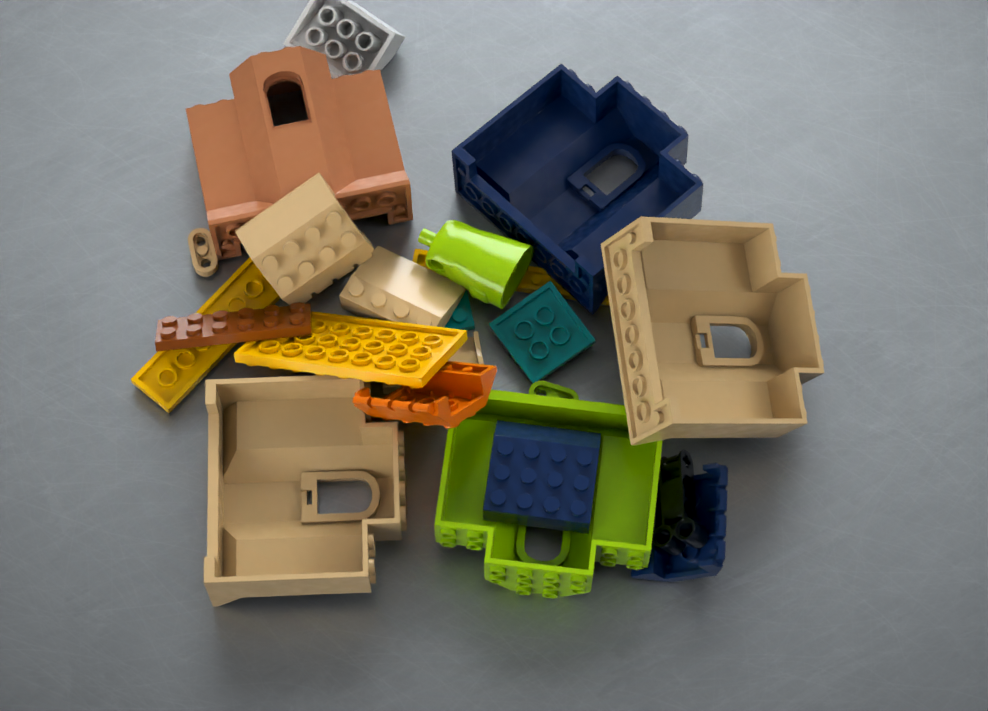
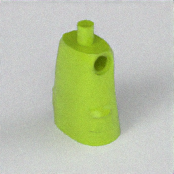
(478, 260)

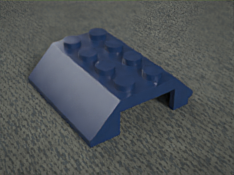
(710, 510)

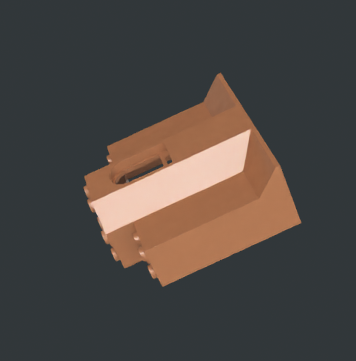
(253, 164)

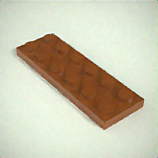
(233, 327)

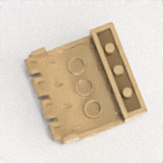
(304, 241)

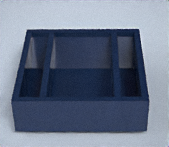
(542, 476)

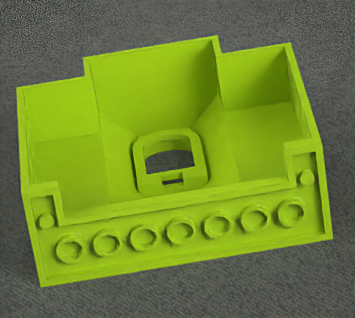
(620, 508)

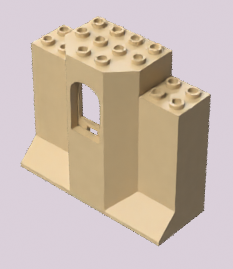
(674, 283)
(264, 455)

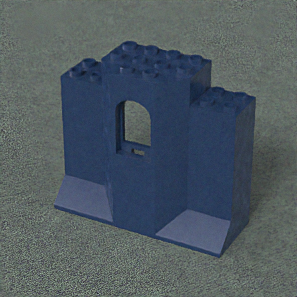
(533, 162)

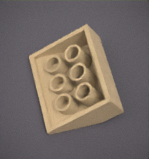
(400, 291)

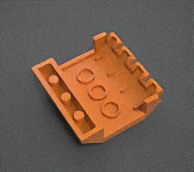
(445, 400)

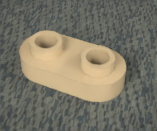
(204, 253)

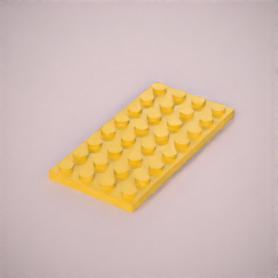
(360, 350)

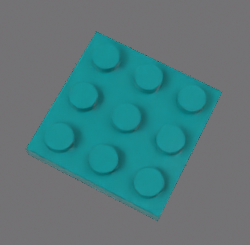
(542, 333)

